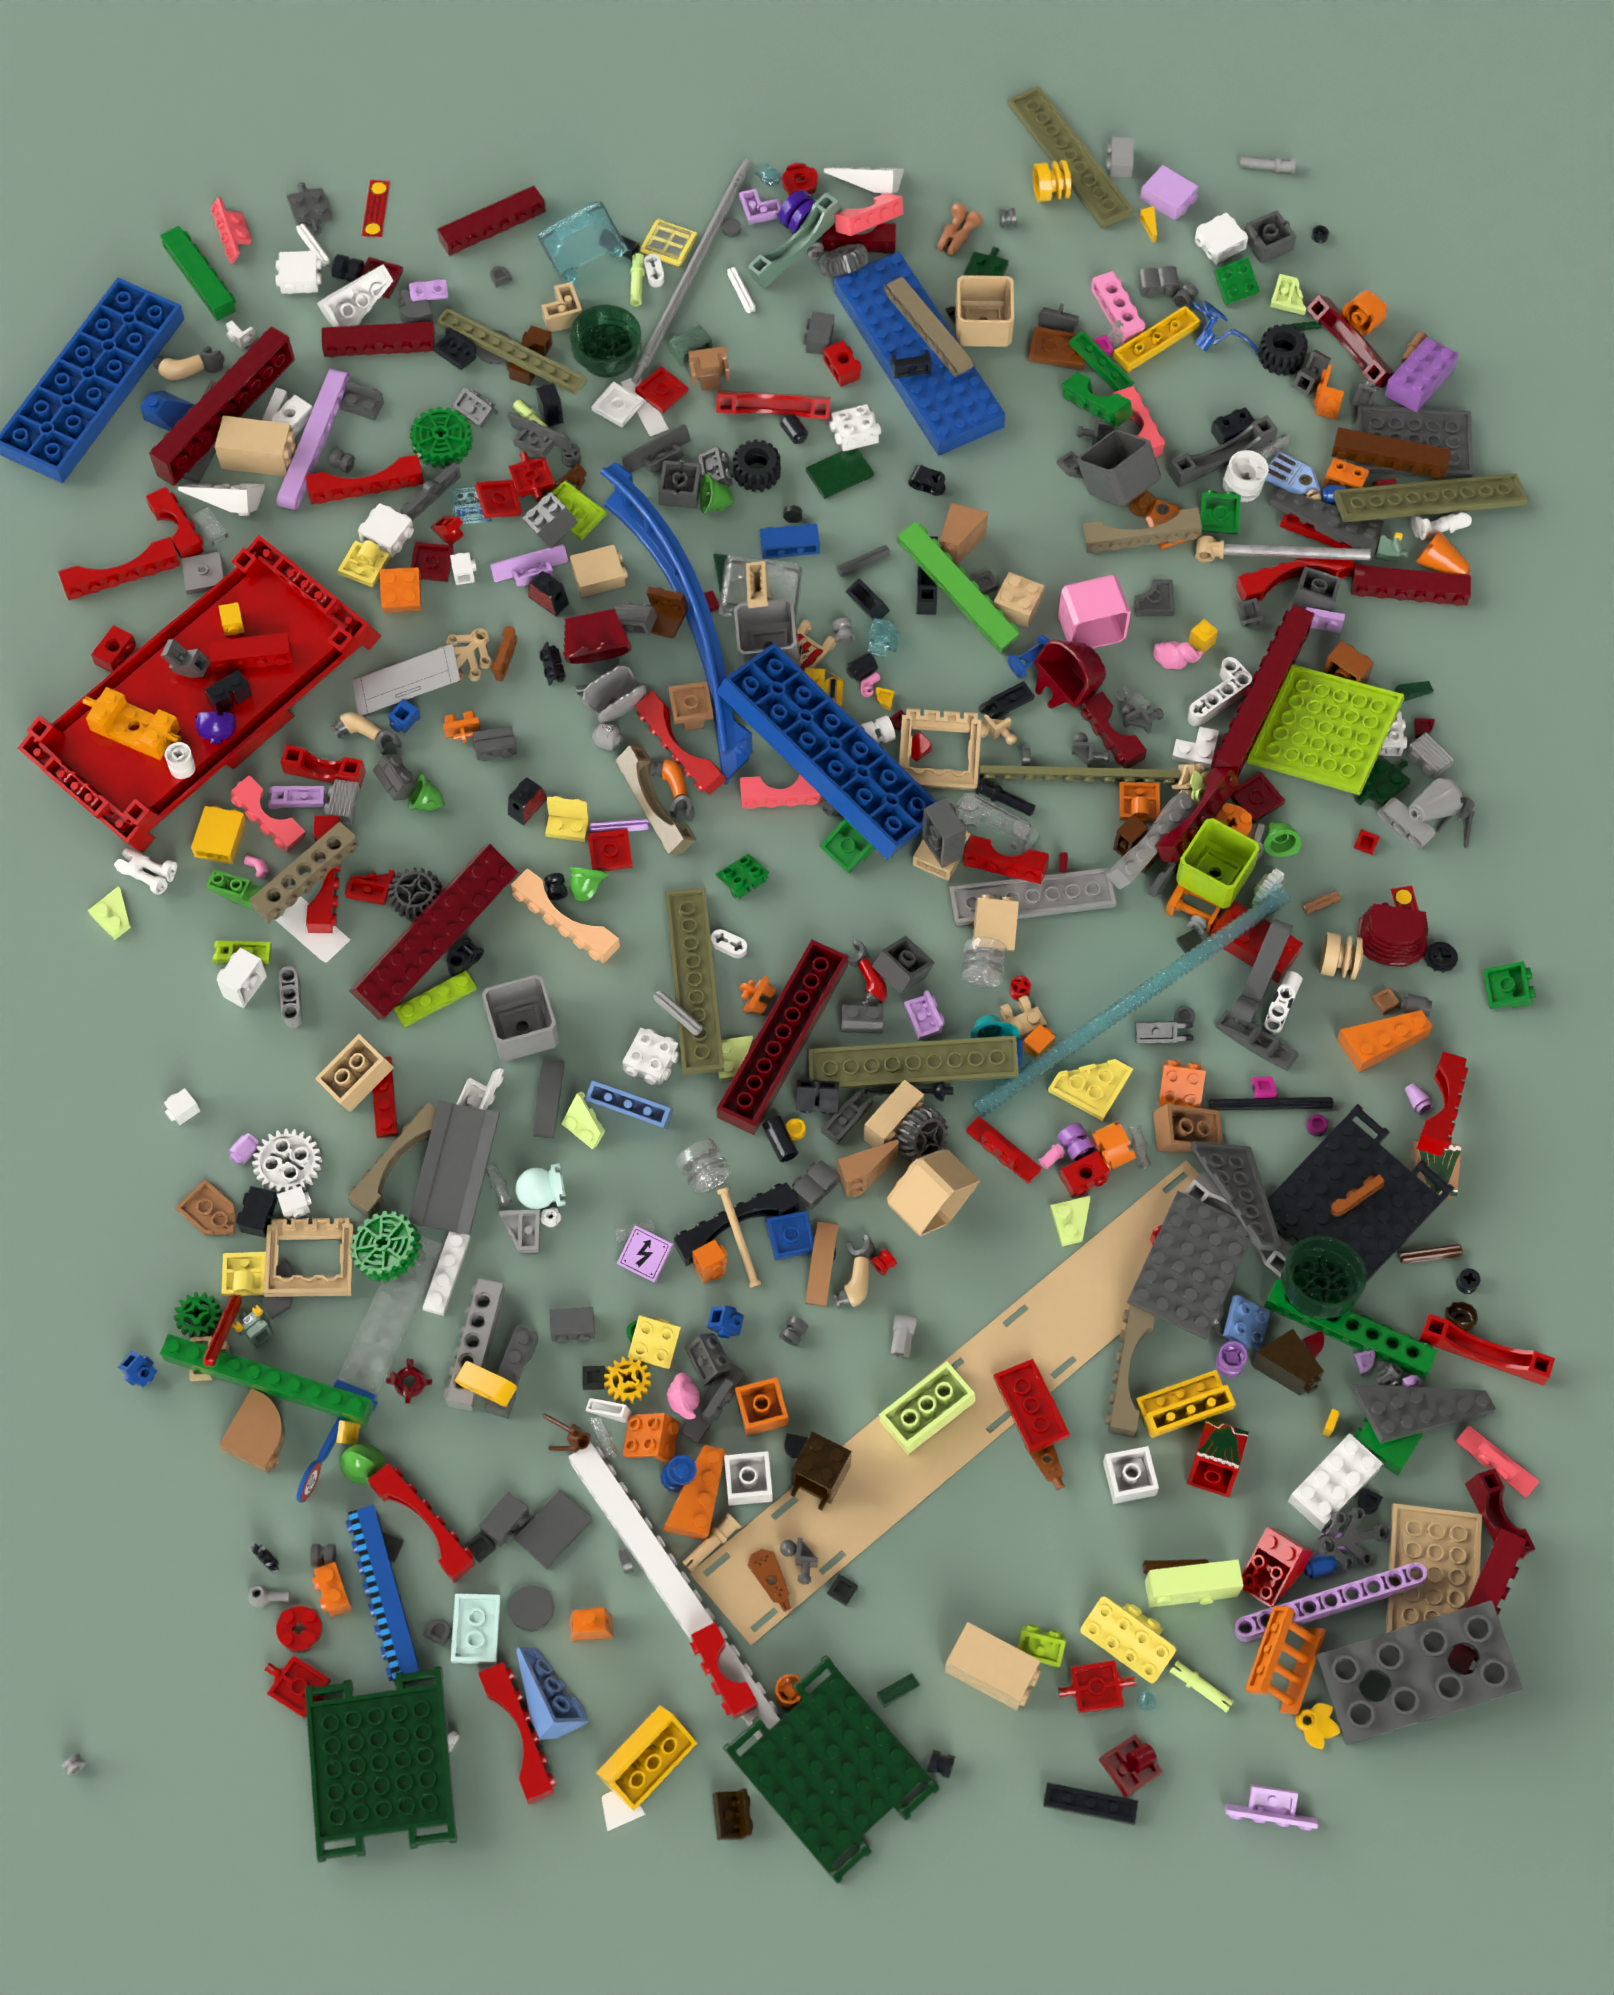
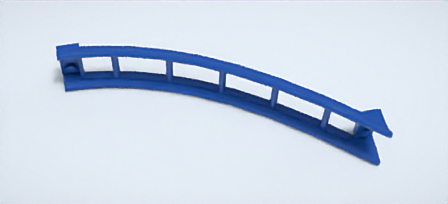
(653, 532)

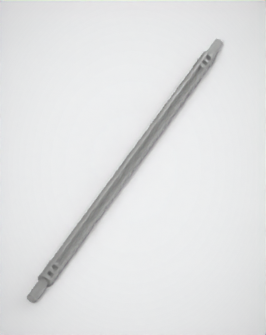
(690, 271)

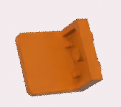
(1330, 399)
(1182, 1084)
(651, 1436)

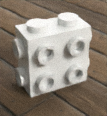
(1221, 238)
(298, 272)
(854, 427)
(386, 529)
(1395, 739)
(651, 1057)

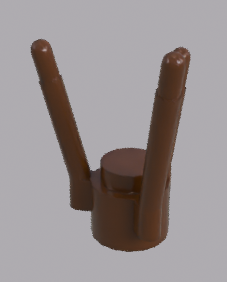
(574, 476)
(576, 1437)

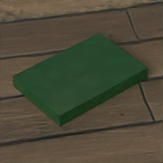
(839, 472)

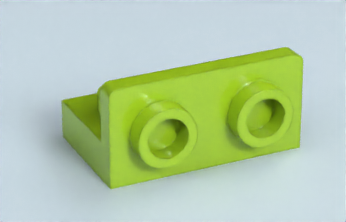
(1042, 1645)

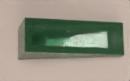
(719, 563)
(1414, 690)
(897, 1690)

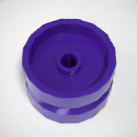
(795, 210)

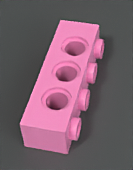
(1117, 305)

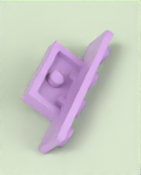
(528, 566)
(1274, 1806)

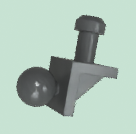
(1101, 430)
(1139, 717)
(1084, 750)
(803, 1558)

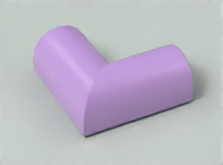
(756, 210)

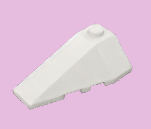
(877, 180)
(355, 300)
(237, 498)

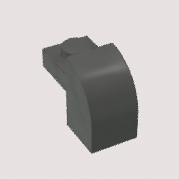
(414, 312)
(1310, 376)
(185, 662)

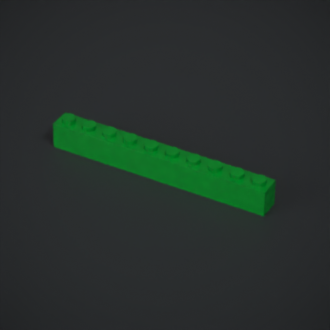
(269, 1380)

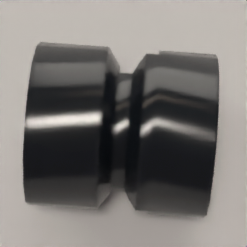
(346, 268)

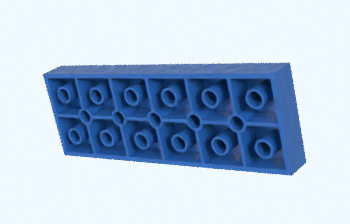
(89, 380)
(944, 406)
(828, 749)

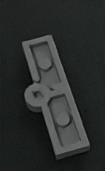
(431, 491)

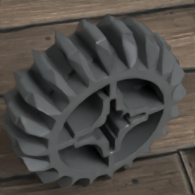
(843, 260)
(411, 888)
(922, 1133)

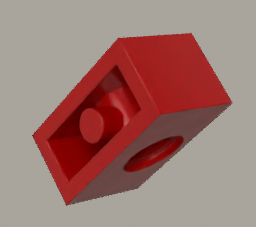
(842, 363)
(104, 653)
(1090, 1164)

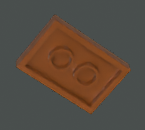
(1052, 348)

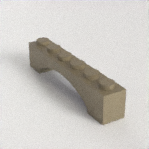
(1103, 537)
(635, 767)
(367, 1195)
(1124, 1417)

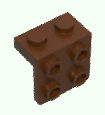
(670, 610)

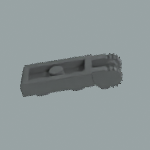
(846, 1118)

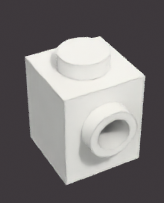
(463, 568)
(181, 1107)
(294, 1203)

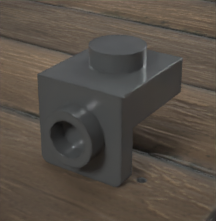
(1365, 394)
(1249, 612)

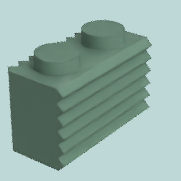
(693, 339)

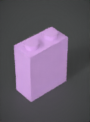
(1169, 192)

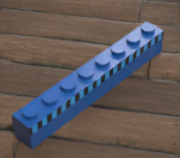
(383, 1592)

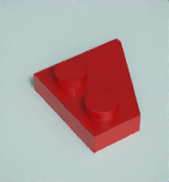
(370, 888)

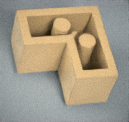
(564, 310)

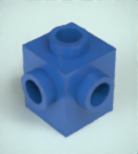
(725, 1321)
(137, 1369)

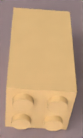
(255, 446)
(993, 1666)

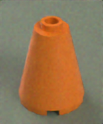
(1443, 557)

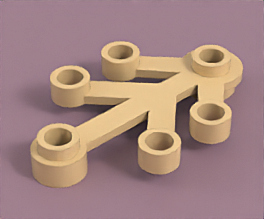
(467, 652)

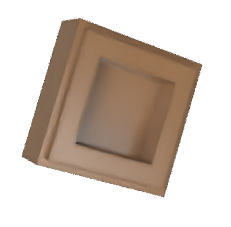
(1385, 1000)

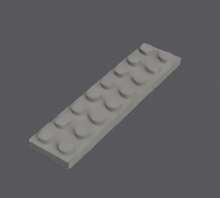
(1053, 896)

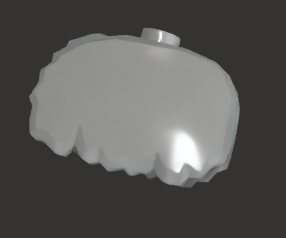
(613, 694)

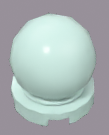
(539, 1188)

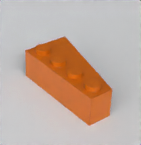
(1380, 1039)
(696, 1501)

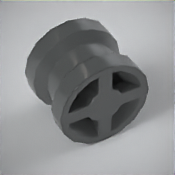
(1007, 217)
(575, 455)

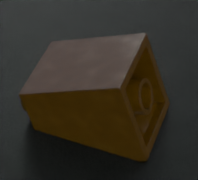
(1289, 1364)

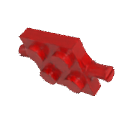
(531, 476)
(291, 1682)
(1096, 1687)

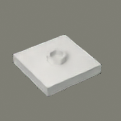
(617, 404)

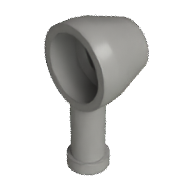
(266, 1596)

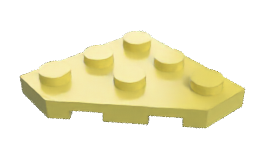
(1092, 1086)

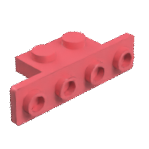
(231, 229)
(1493, 1457)

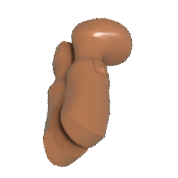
(956, 237)

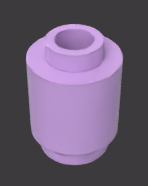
(243, 1149)

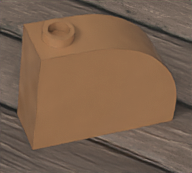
(255, 1433)

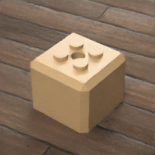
(984, 311)
(932, 1191)

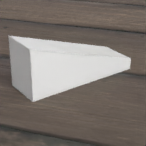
(276, 403)
(609, 1410)

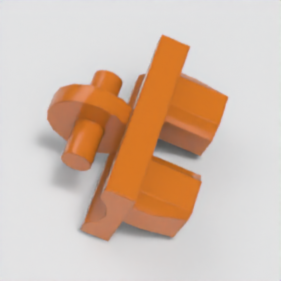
(463, 728)
(762, 988)

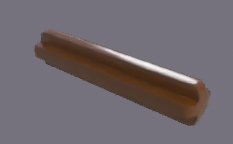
(1430, 1254)
(1161, 1564)

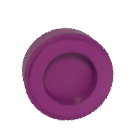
(1317, 1125)

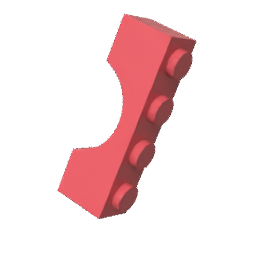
(857, 220)
(1142, 418)
(757, 794)
(285, 832)

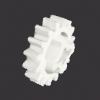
(1267, 885)

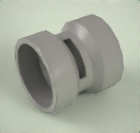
(843, 631)

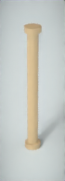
(724, 1192)

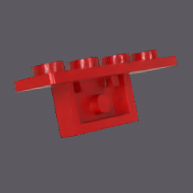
(1003, 1150)

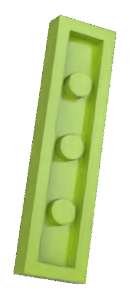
(435, 999)

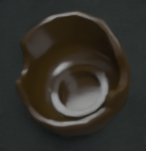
(1461, 1315)

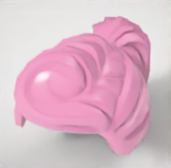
(1175, 654)
(683, 1396)

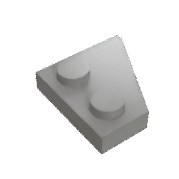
(523, 1229)

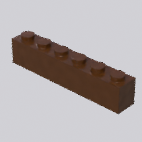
(1391, 453)

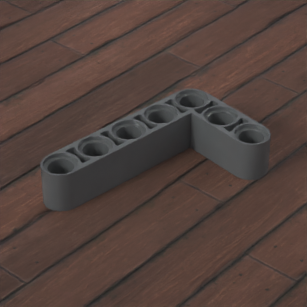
(1262, 971)

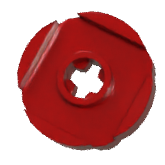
(799, 170)
(308, 1637)

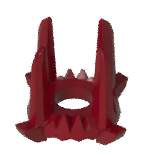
(402, 1389)

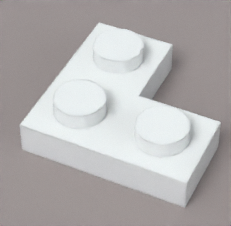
(1198, 752)

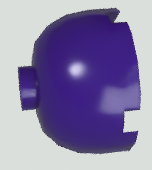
(215, 726)

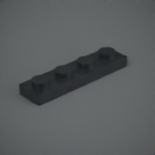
(1090, 1803)

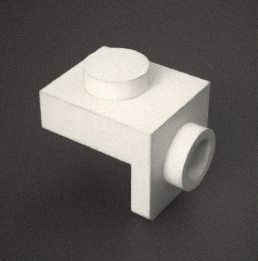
(241, 338)

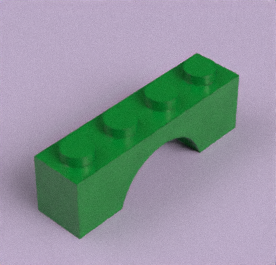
(1112, 409)

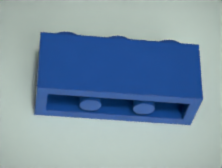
(789, 541)

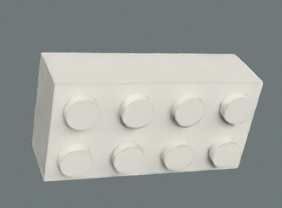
(1335, 1482)

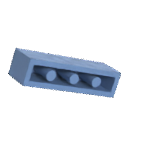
(629, 1104)

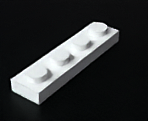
(446, 1273)

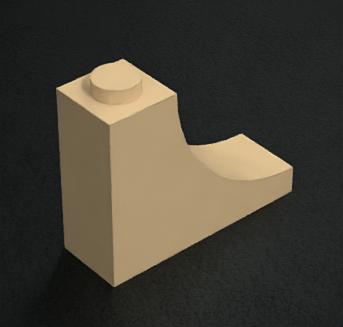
(758, 585)

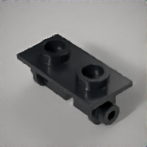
(550, 657)

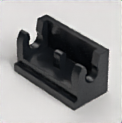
(911, 366)

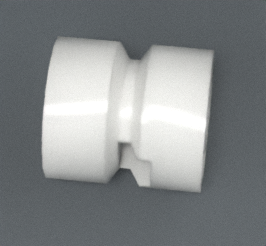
(883, 728)
(180, 760)

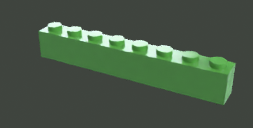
(958, 587)

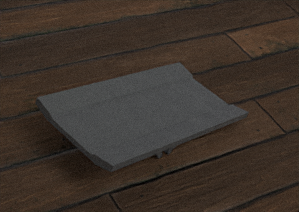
(454, 1167)

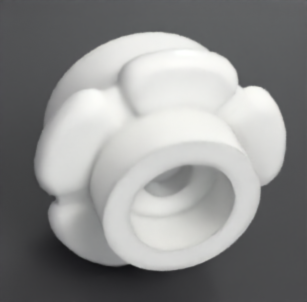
(550, 1222)

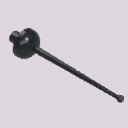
(939, 1091)

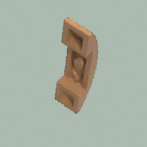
(821, 1264)

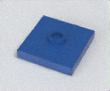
(790, 1235)

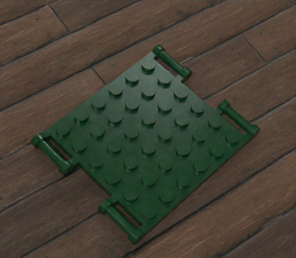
(380, 1764)
(831, 1769)

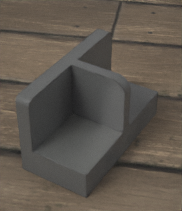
(1058, 319)

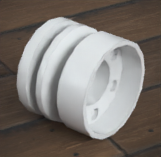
(1246, 475)

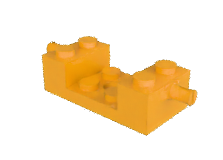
(114, 716)

